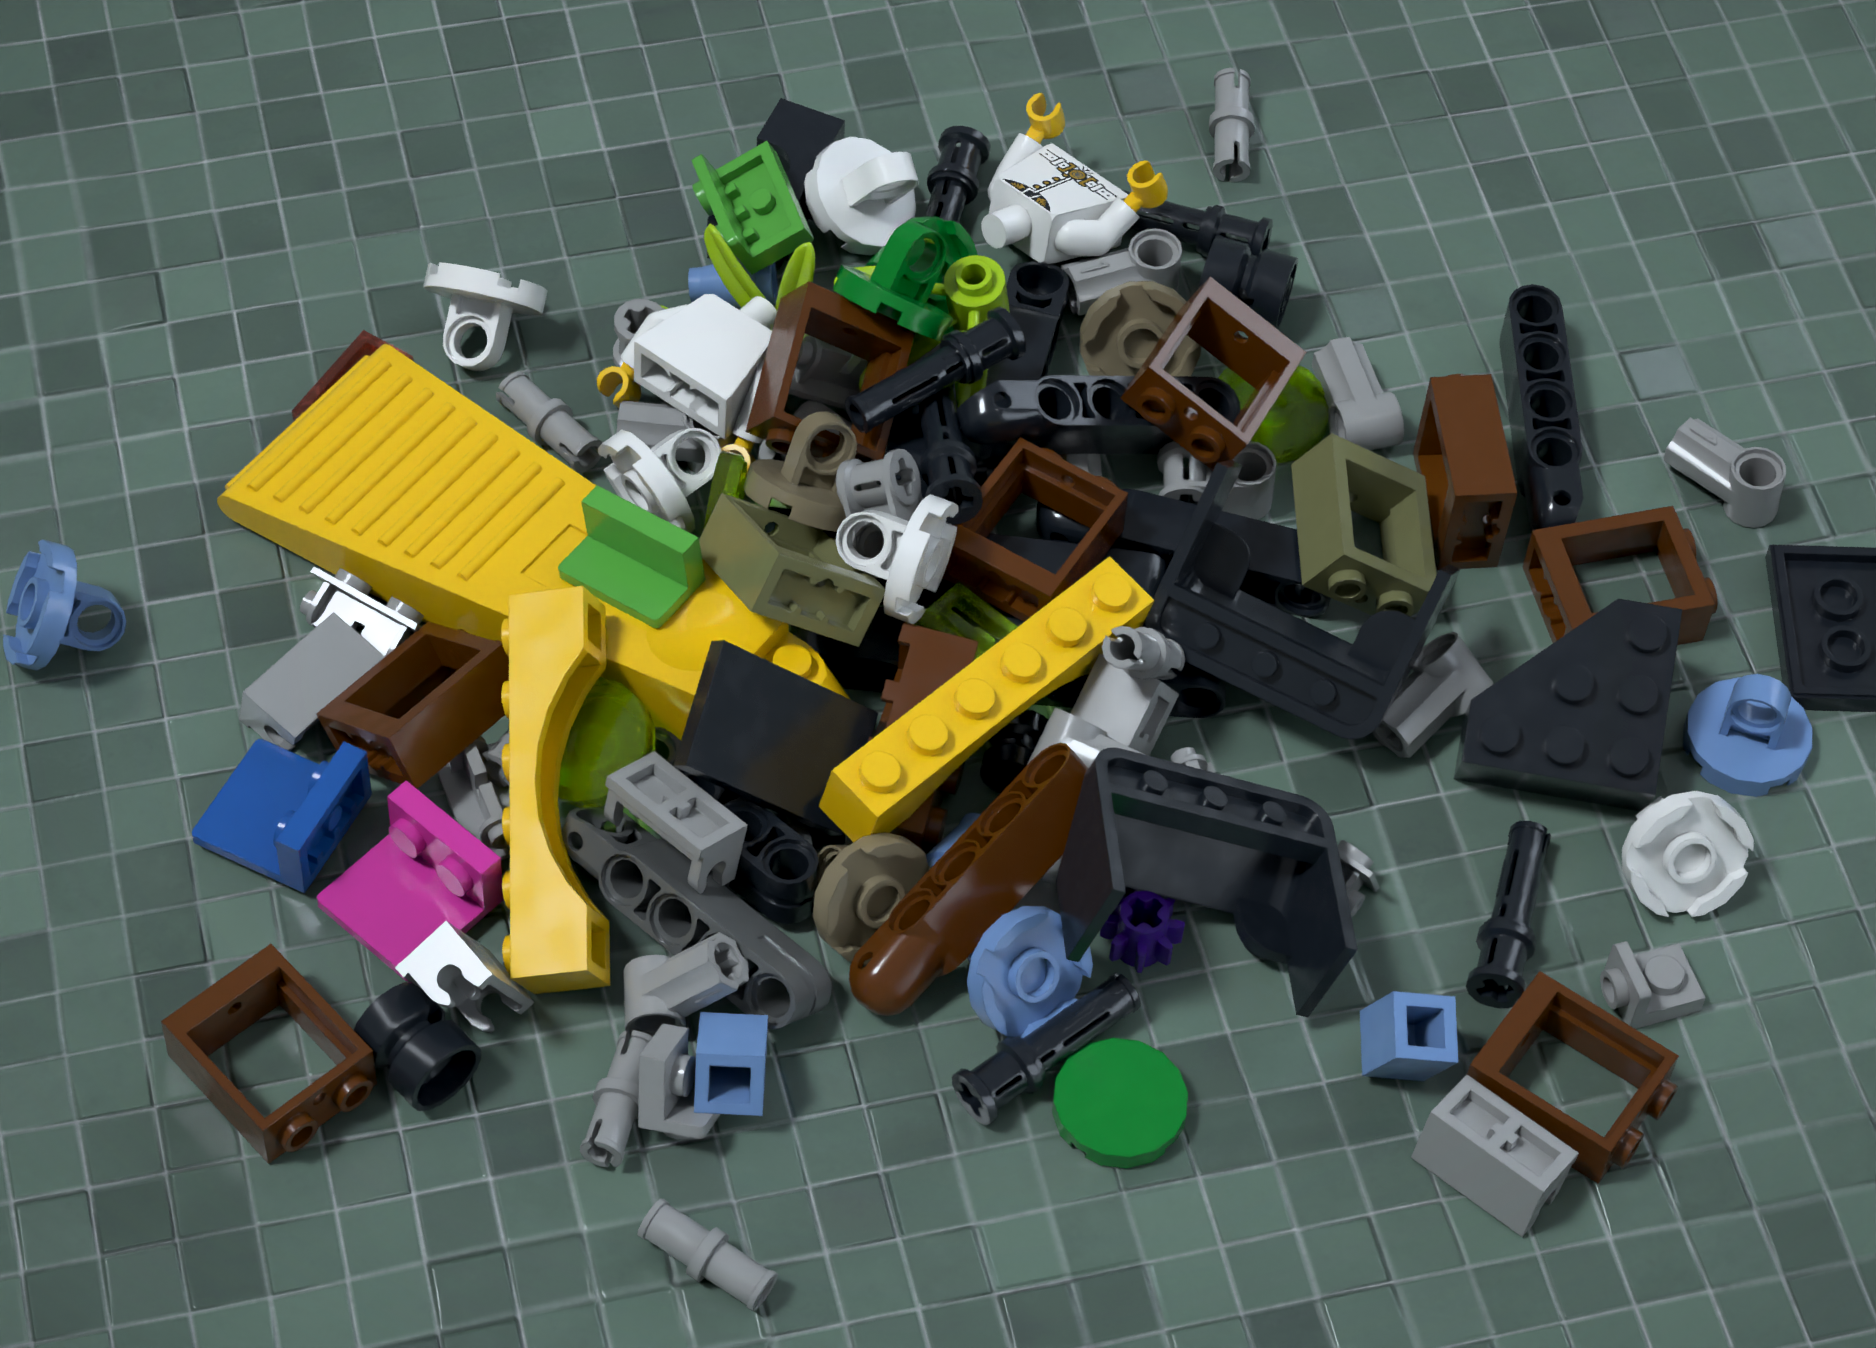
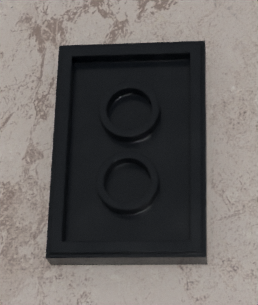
(1825, 624)
(770, 734)

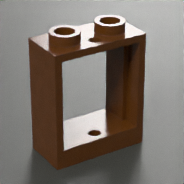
(841, 324)
(1262, 360)
(1465, 471)
(1558, 548)
(1010, 579)
(421, 703)
(238, 1003)
(1601, 1038)

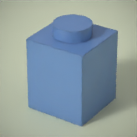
(1408, 1036)
(731, 1064)

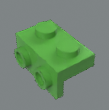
(753, 206)

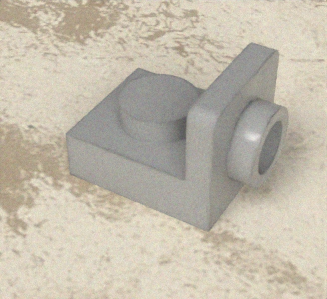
(1650, 985)
(667, 1087)

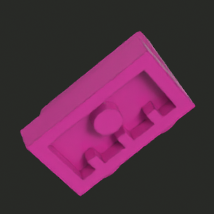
(414, 880)

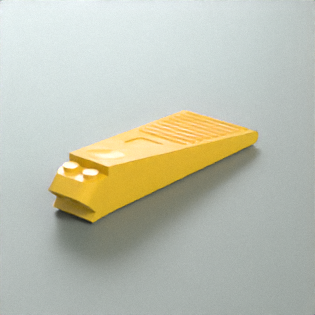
(461, 513)

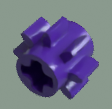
(1143, 930)

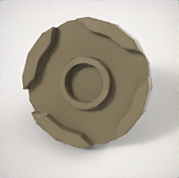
(1126, 327)
(803, 480)
(862, 887)

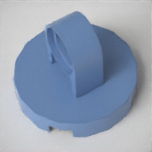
(49, 605)
(1748, 735)
(1022, 972)

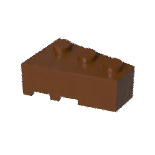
(924, 664)

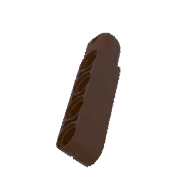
(971, 884)

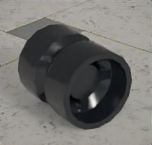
(1258, 281)
(422, 1050)

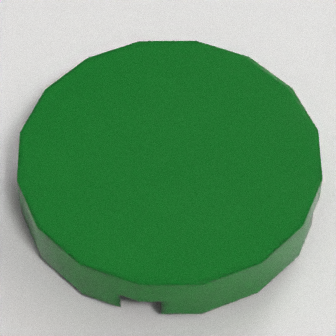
(1120, 1102)

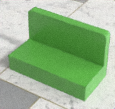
(634, 559)

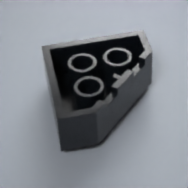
(1580, 713)

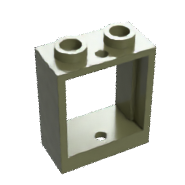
(1348, 478)
(789, 571)

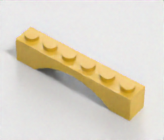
(554, 661)
(923, 747)

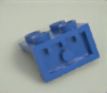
(285, 811)

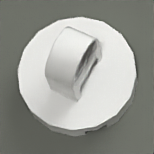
(861, 193)
(484, 301)
(653, 476)
(911, 555)
(1686, 853)

